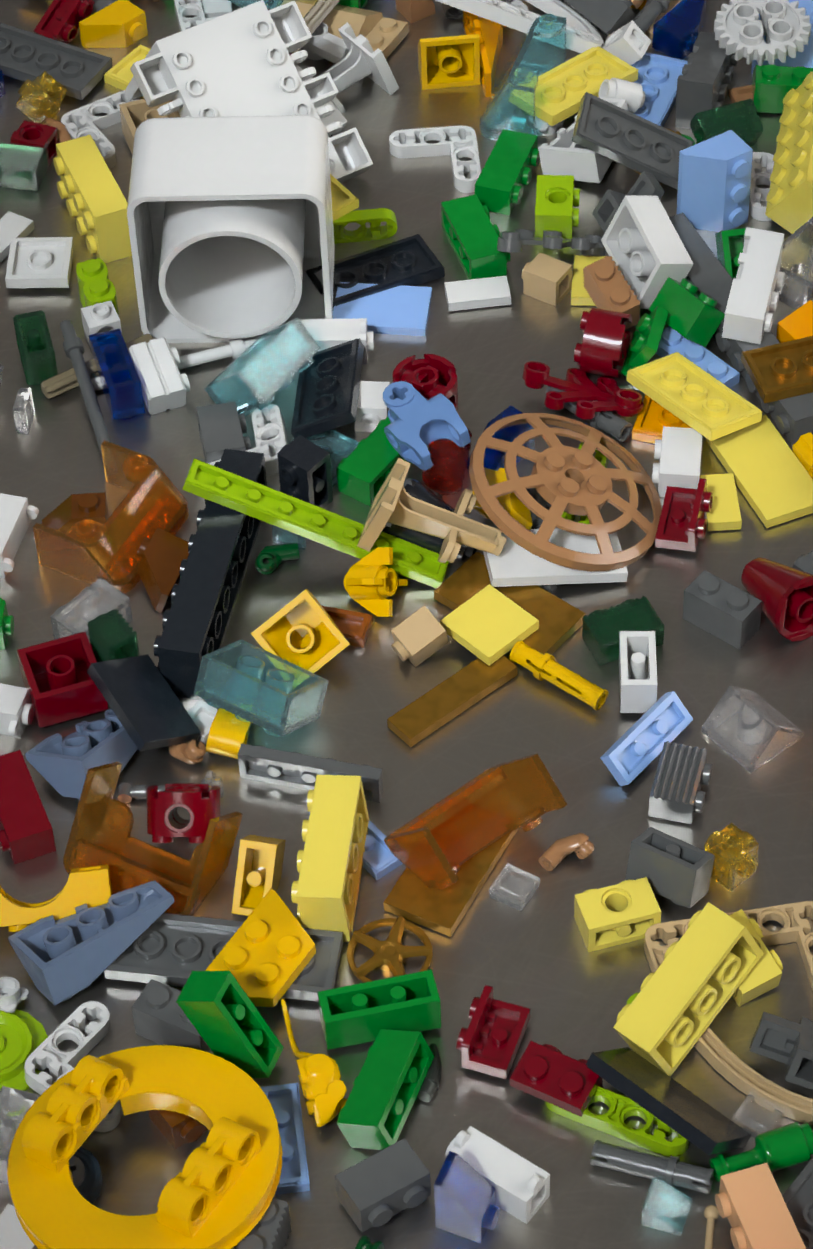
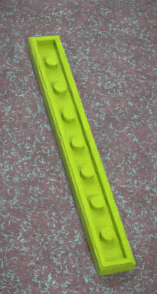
(308, 520)

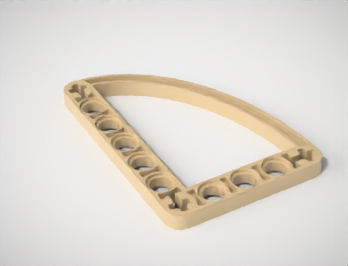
(709, 1045)

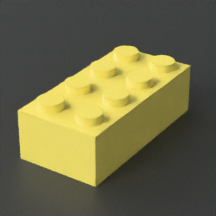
(93, 198)
(331, 855)
(688, 988)

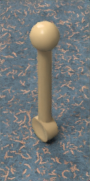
(711, 1214)

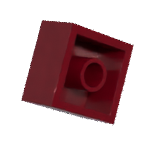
(59, 679)

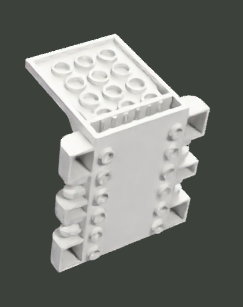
(245, 69)

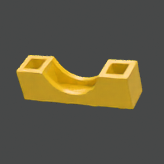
(83, 886)

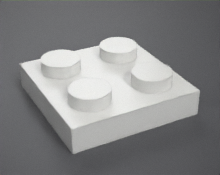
(39, 262)

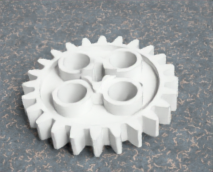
(742, 33)

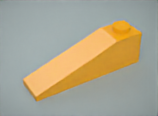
(490, 46)

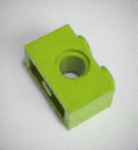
(555, 204)

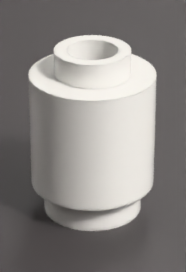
(623, 89)

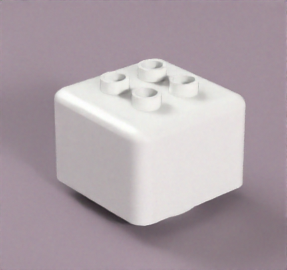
(229, 225)

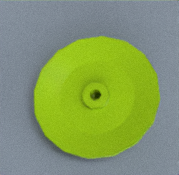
(18, 1039)

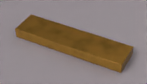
(450, 699)

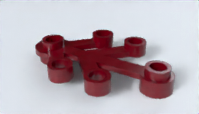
(583, 391)

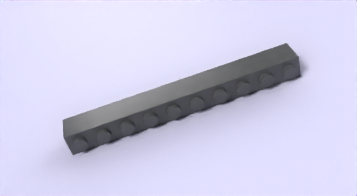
(791, 415)

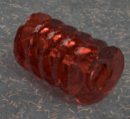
(449, 466)

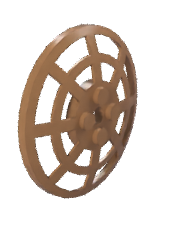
(580, 494)

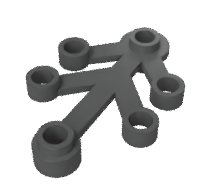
(551, 239)

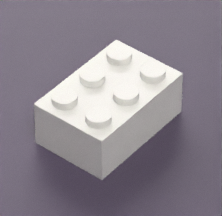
(646, 247)

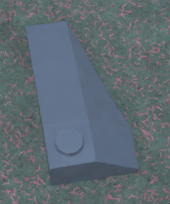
(67, 759)
(76, 949)

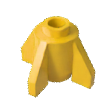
(372, 582)

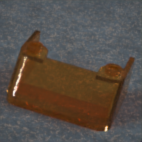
(111, 548)
(475, 817)
(103, 837)

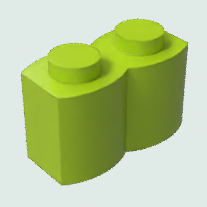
(95, 283)

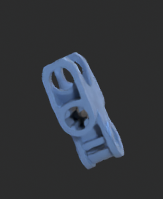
(420, 422)

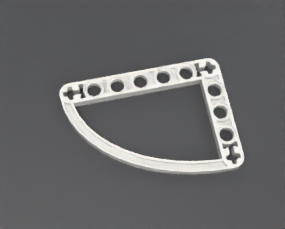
(579, 32)

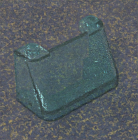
(513, 97)

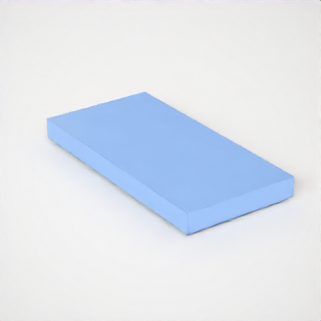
(659, 82)

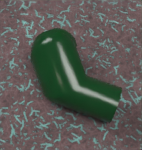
(274, 555)

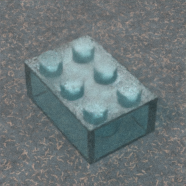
(265, 368)
(260, 688)

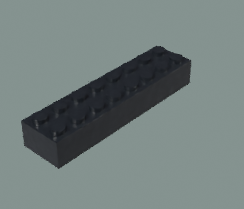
(208, 581)

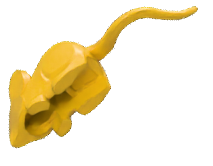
(318, 1080)

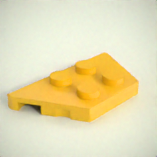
(266, 952)

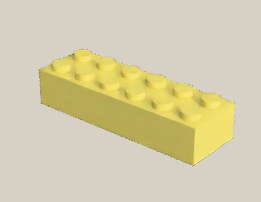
(792, 175)

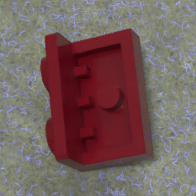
(63, 19)
(683, 517)
(492, 1035)
(555, 1078)

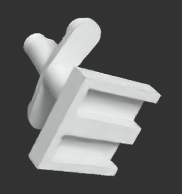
(358, 64)

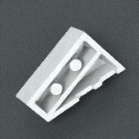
(570, 158)
(755, 287)

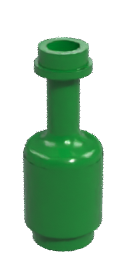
(776, 1147)

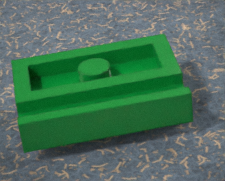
(646, 341)

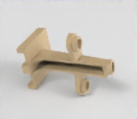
(397, 507)

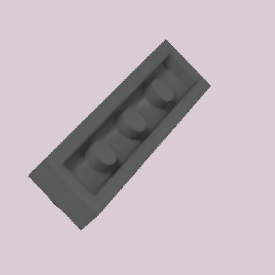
(301, 770)

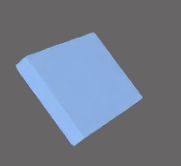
(391, 311)

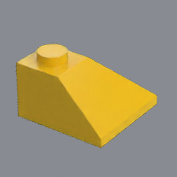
(449, 61)
(302, 633)

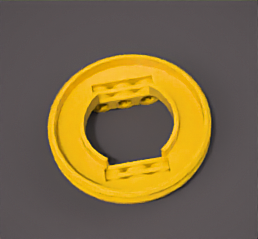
(206, 1205)

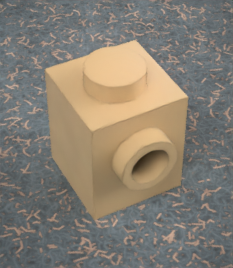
(547, 279)
(418, 637)

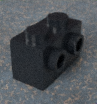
(305, 472)

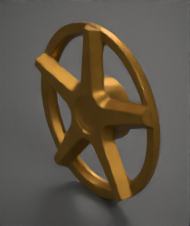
(390, 953)

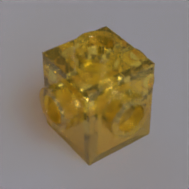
(36, 102)
(734, 856)

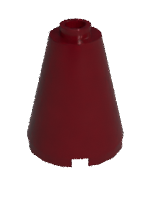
(784, 596)

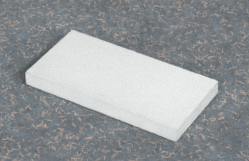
(521, 568)

